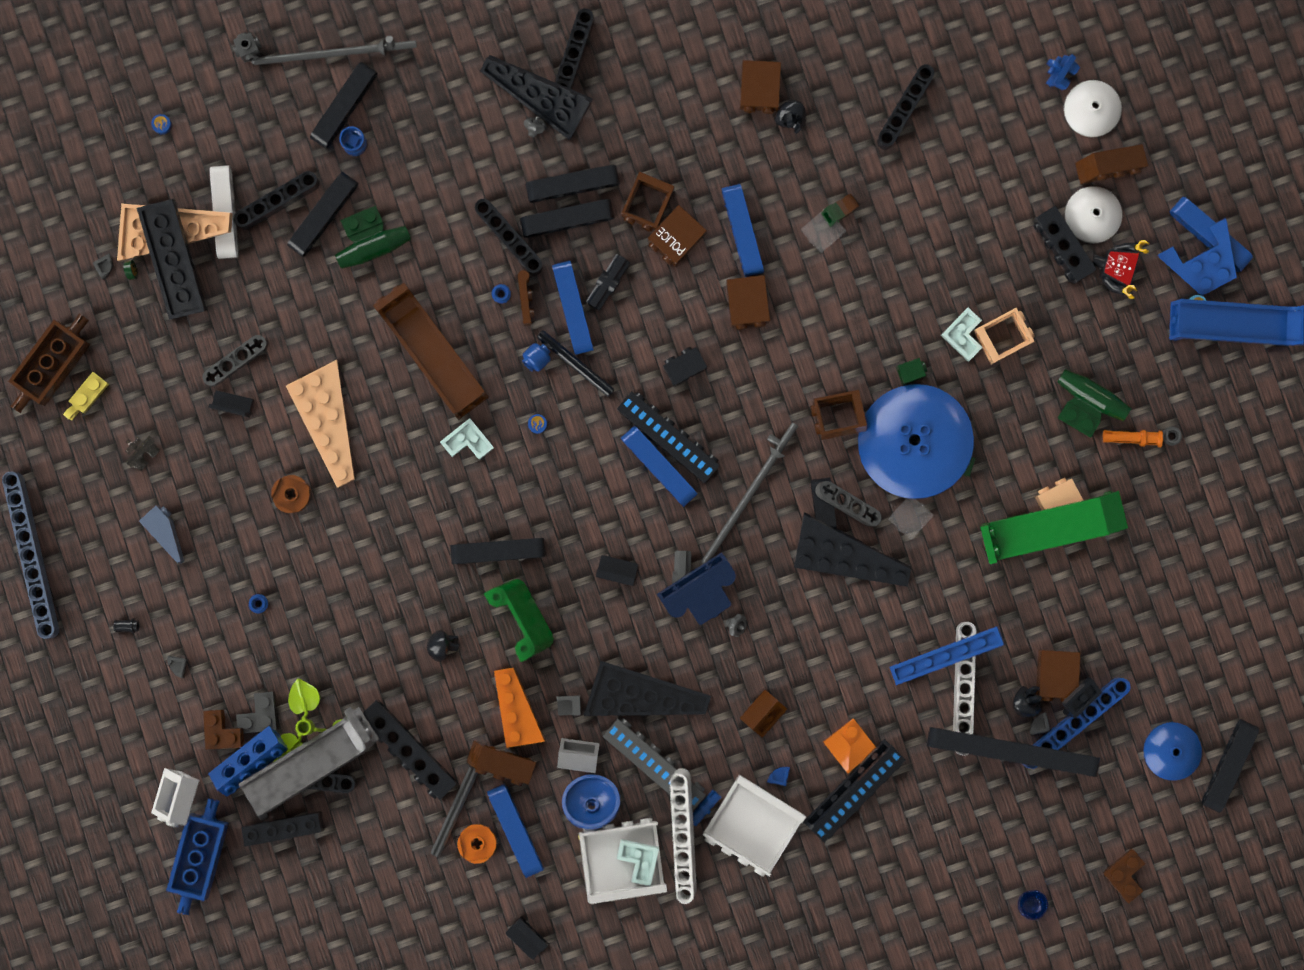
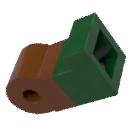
(840, 210)

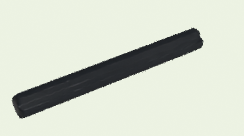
(575, 363)

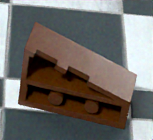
(1111, 163)
(500, 763)

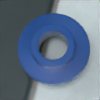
(497, 289)
(252, 603)

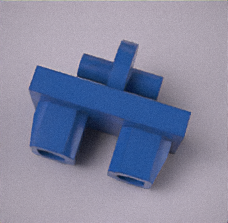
(1058, 70)

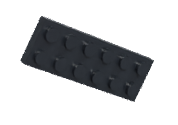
(171, 259)

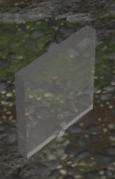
(821, 234)
(910, 517)

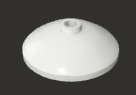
(1084, 117)
(1082, 220)

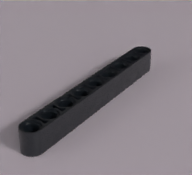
(1013, 752)

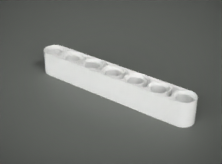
(969, 679)
(680, 844)

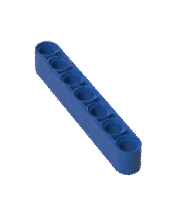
(1084, 719)

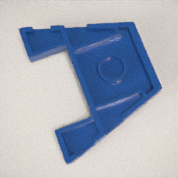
(1209, 268)

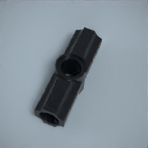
(608, 282)

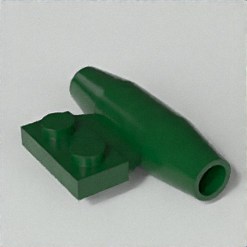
(368, 238)
(1089, 403)

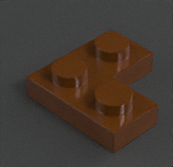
(217, 736)
(1120, 875)

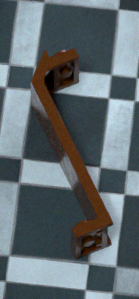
(430, 351)

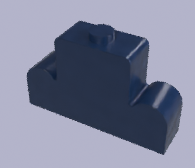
(700, 591)

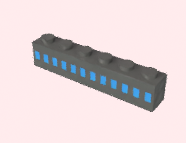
(648, 758)

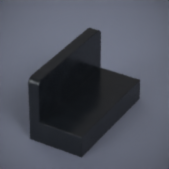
(232, 404)
(617, 570)
(1081, 698)
(527, 938)

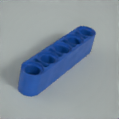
(1199, 225)
(742, 230)
(572, 307)
(659, 466)
(515, 830)

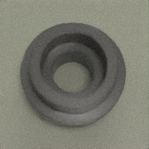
(1177, 433)

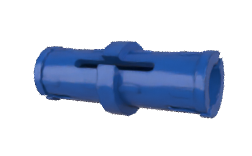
(705, 807)

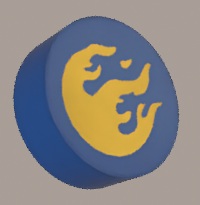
(161, 124)
(537, 423)

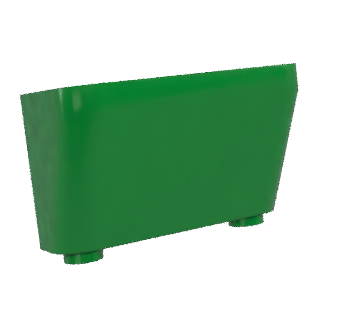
(527, 614)

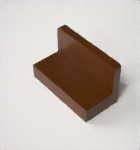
(763, 713)

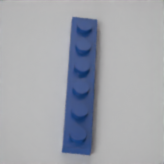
(947, 655)

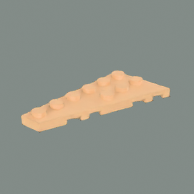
(196, 225)
(323, 412)

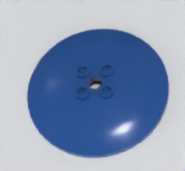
(921, 468)

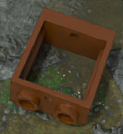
(655, 184)
(853, 396)

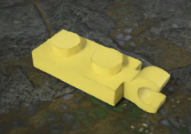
(86, 395)

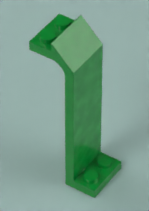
(1054, 527)

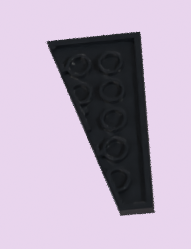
(549, 100)
(837, 553)
(632, 693)

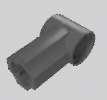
(682, 565)

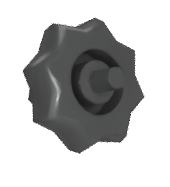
(534, 126)
(736, 625)

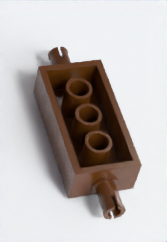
(49, 363)

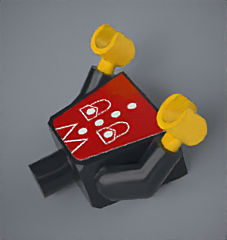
(1119, 266)

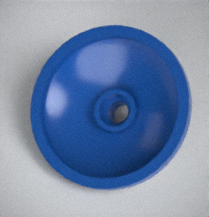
(1160, 746)
(587, 792)

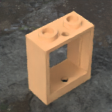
(986, 343)

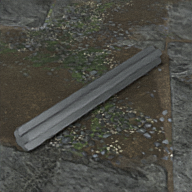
(454, 812)

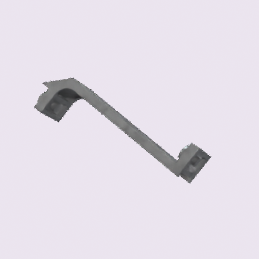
(309, 763)

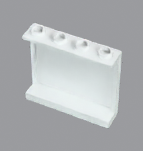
(753, 826)
(612, 878)

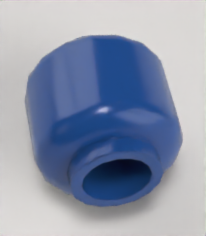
(536, 357)

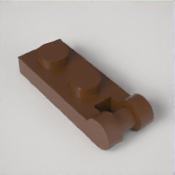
(525, 297)

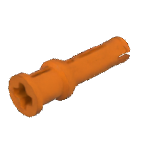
(1142, 438)

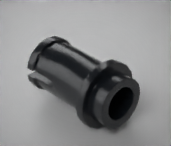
(126, 625)

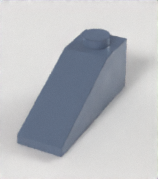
(162, 528)

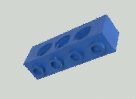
(248, 761)

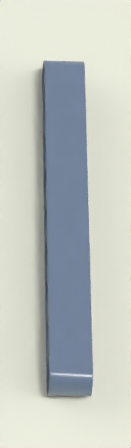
(23, 549)

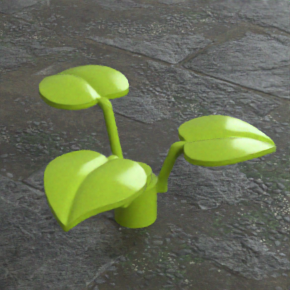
(301, 699)

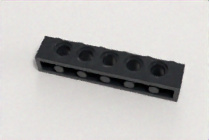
(446, 780)

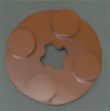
(286, 484)

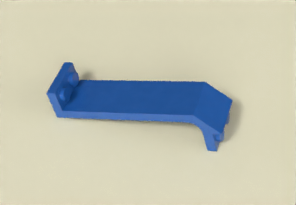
(1236, 322)

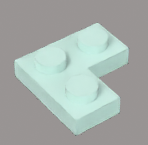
(958, 334)
(470, 436)
(644, 858)

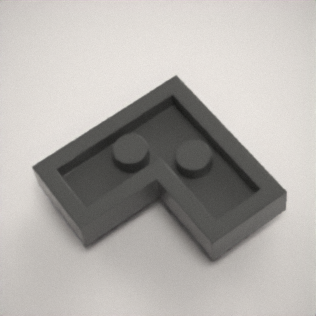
(264, 714)

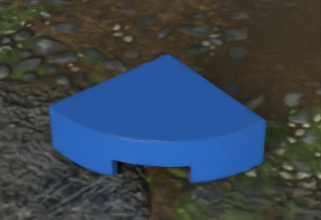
(779, 776)

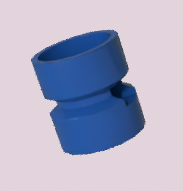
(353, 141)

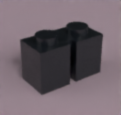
(684, 366)

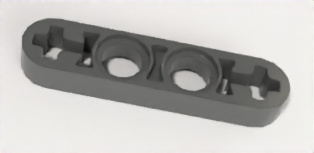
(236, 362)
(849, 501)

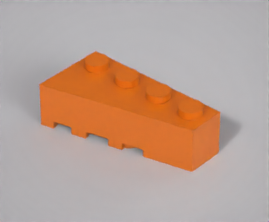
(516, 712)

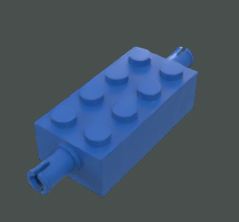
(197, 856)

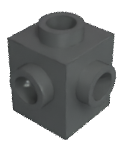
(250, 52)

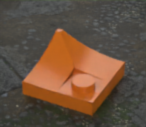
(849, 745)

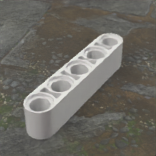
(223, 201)

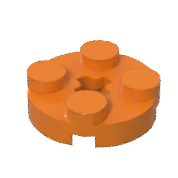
(470, 852)

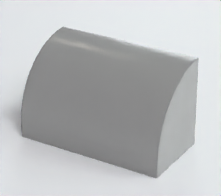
(578, 755)

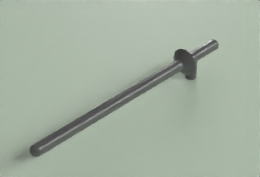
(382, 47)
(775, 453)

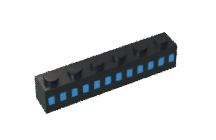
(665, 435)
(854, 790)

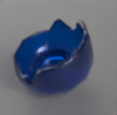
(1032, 904)

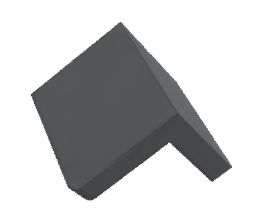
(569, 705)

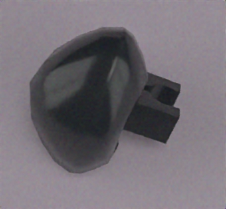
(791, 115)
(440, 644)
(1027, 703)

